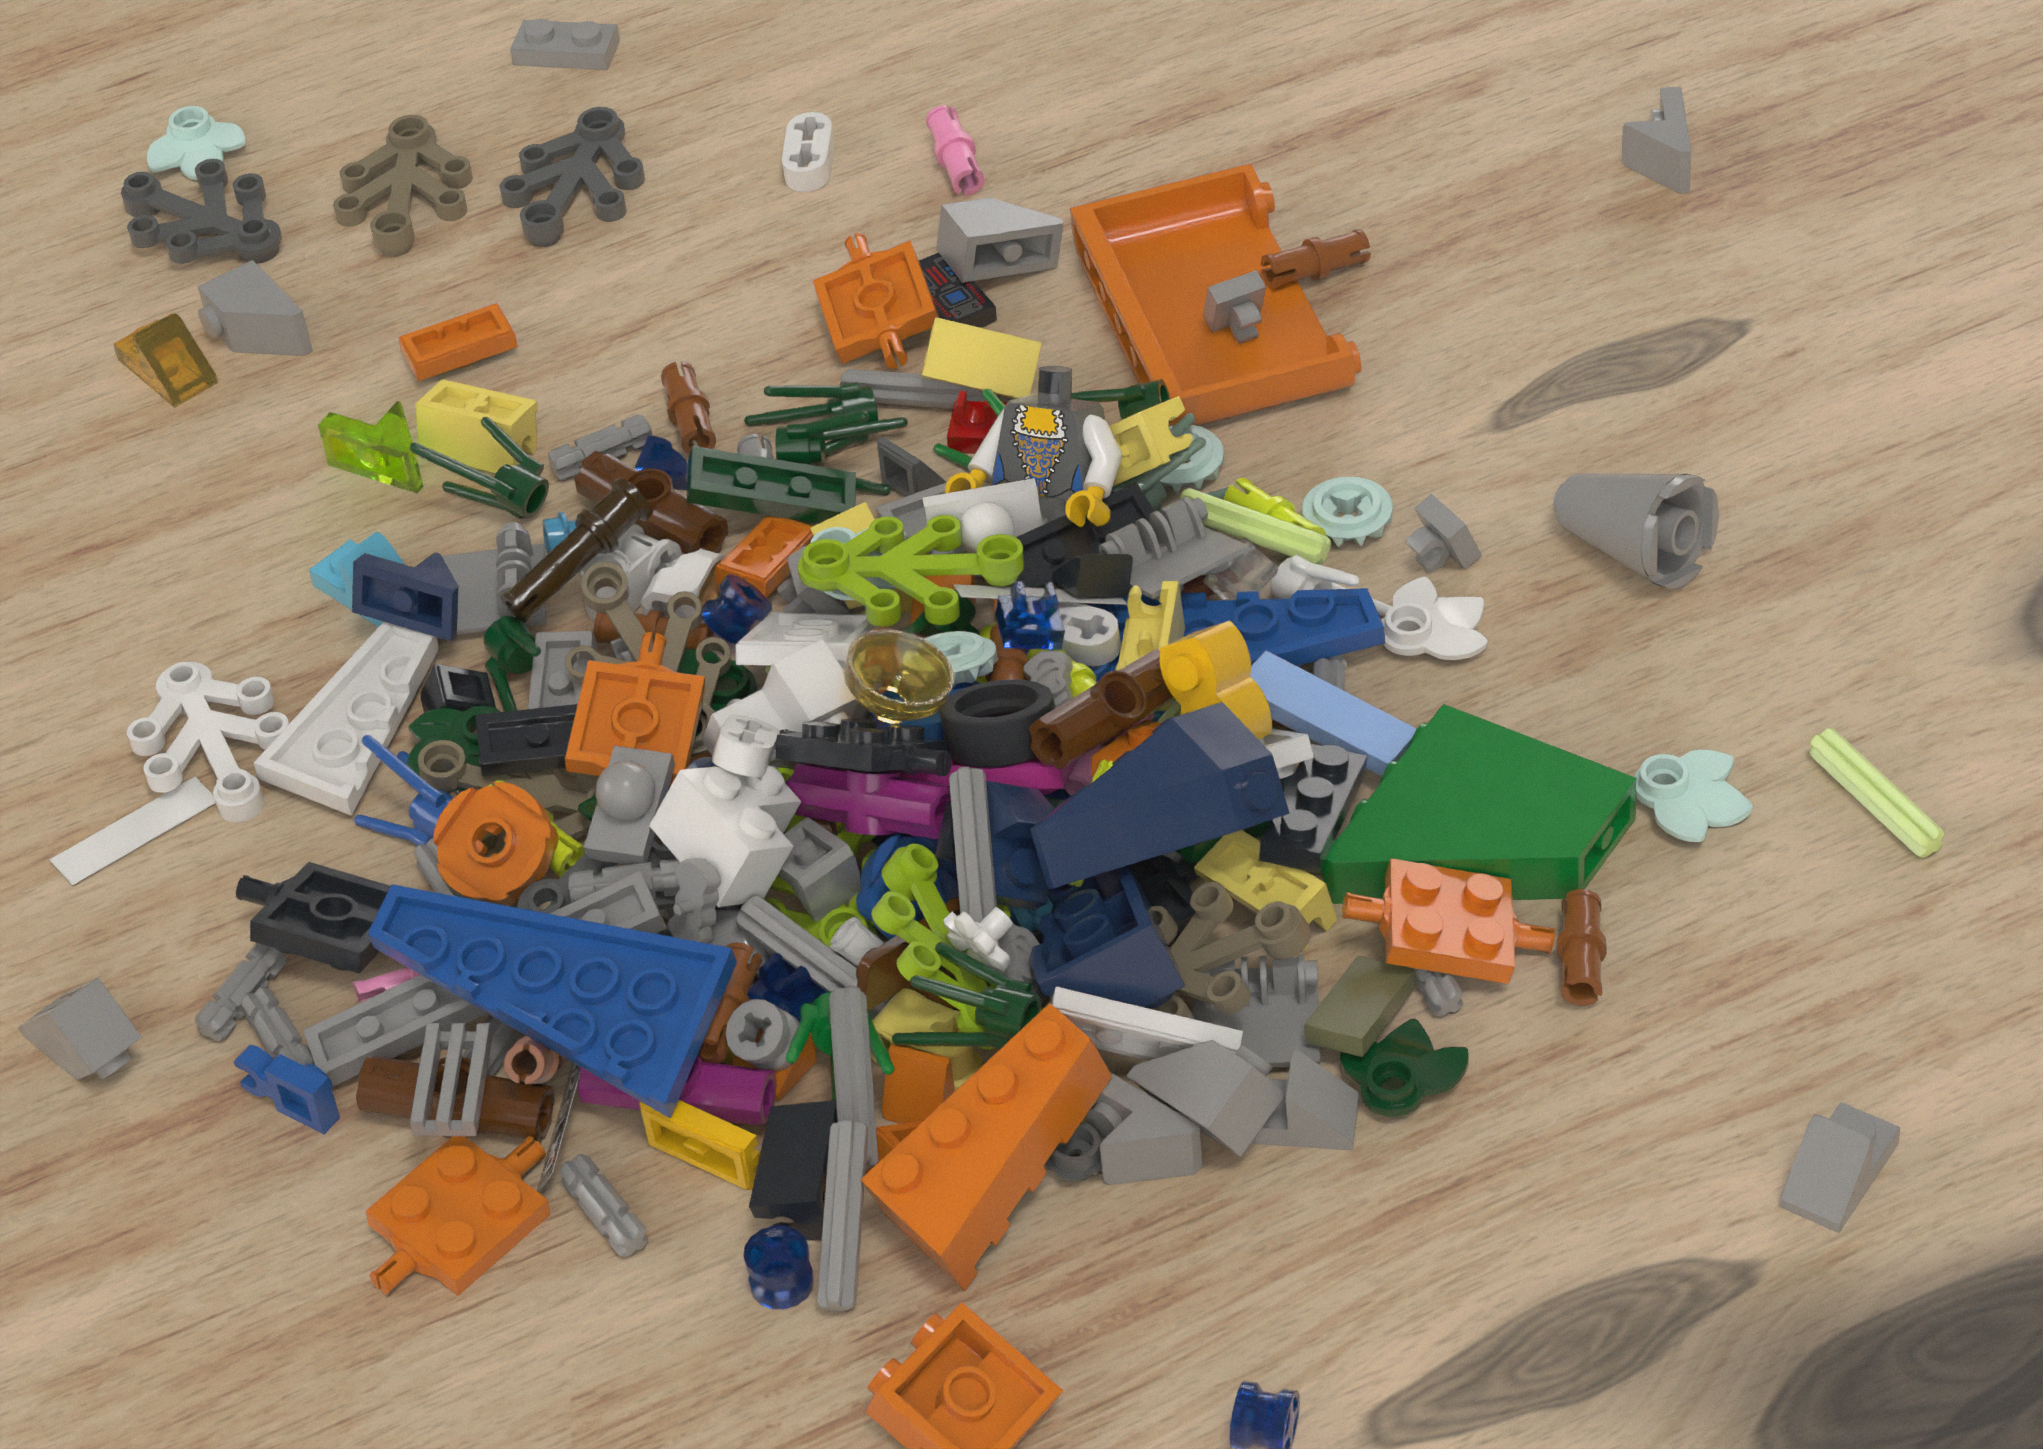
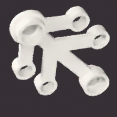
(188, 690)

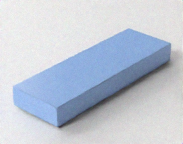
(1330, 713)

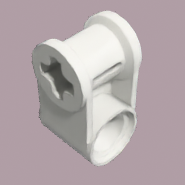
(640, 559)

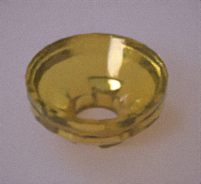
(901, 665)

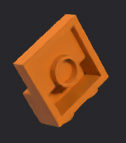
(960, 1388)

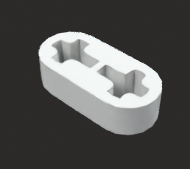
(815, 152)
(1089, 634)
(745, 746)

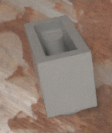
(997, 239)
(253, 314)
(83, 1031)
(1214, 1089)

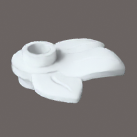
(1433, 624)

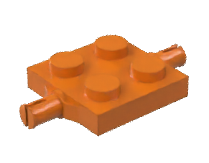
(876, 301)
(635, 708)
(1448, 921)
(457, 1214)

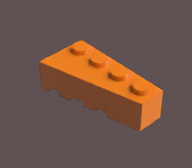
(988, 1143)

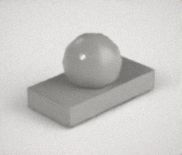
(626, 804)

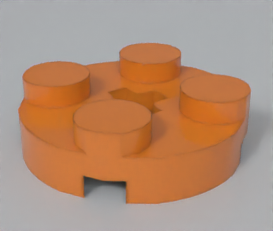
(523, 860)

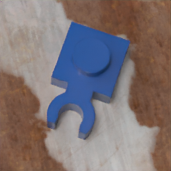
(297, 1089)

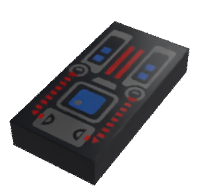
(954, 299)

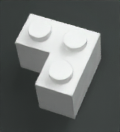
(797, 690)
(731, 824)

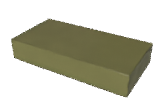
(1359, 1006)

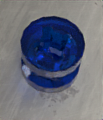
(735, 609)
(787, 1257)
(1264, 1417)

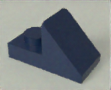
(407, 596)
(1015, 858)

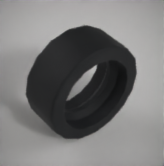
(992, 722)

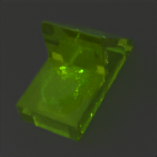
(373, 450)

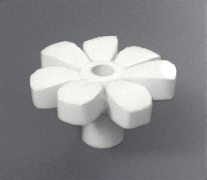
(980, 938)

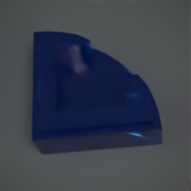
(660, 455)

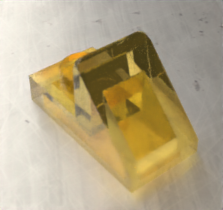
(167, 359)

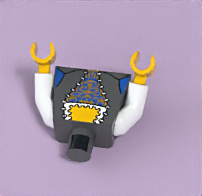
(1054, 441)

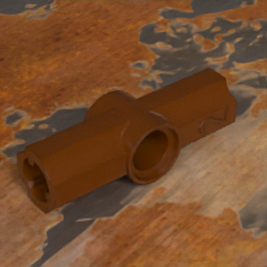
(672, 518)
(1100, 712)
(506, 1107)

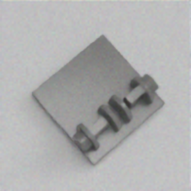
(1173, 547)
(490, 573)
(1277, 1008)

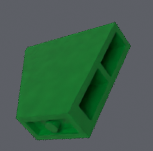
(1485, 805)

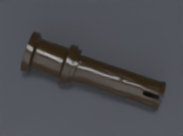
(594, 533)

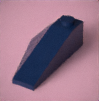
(1174, 790)
(1105, 943)

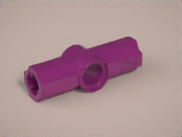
(870, 800)
(719, 1089)

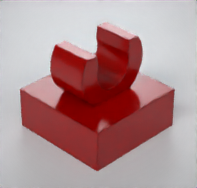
(969, 424)

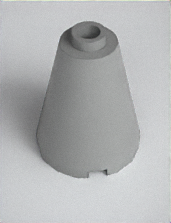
(1642, 520)

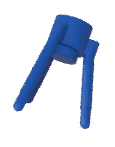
(424, 808)

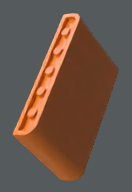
(1151, 273)

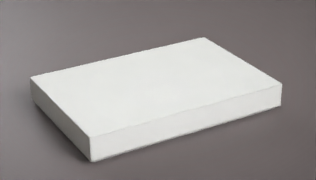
(788, 632)

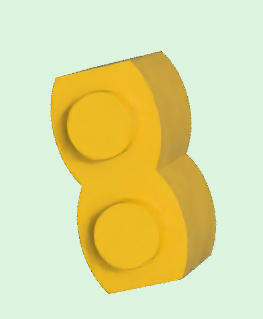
(1214, 669)

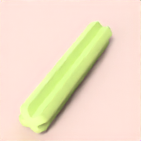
(1262, 529)
(1876, 793)

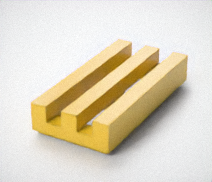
(704, 1142)

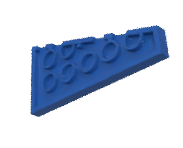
(1295, 629)
(590, 991)

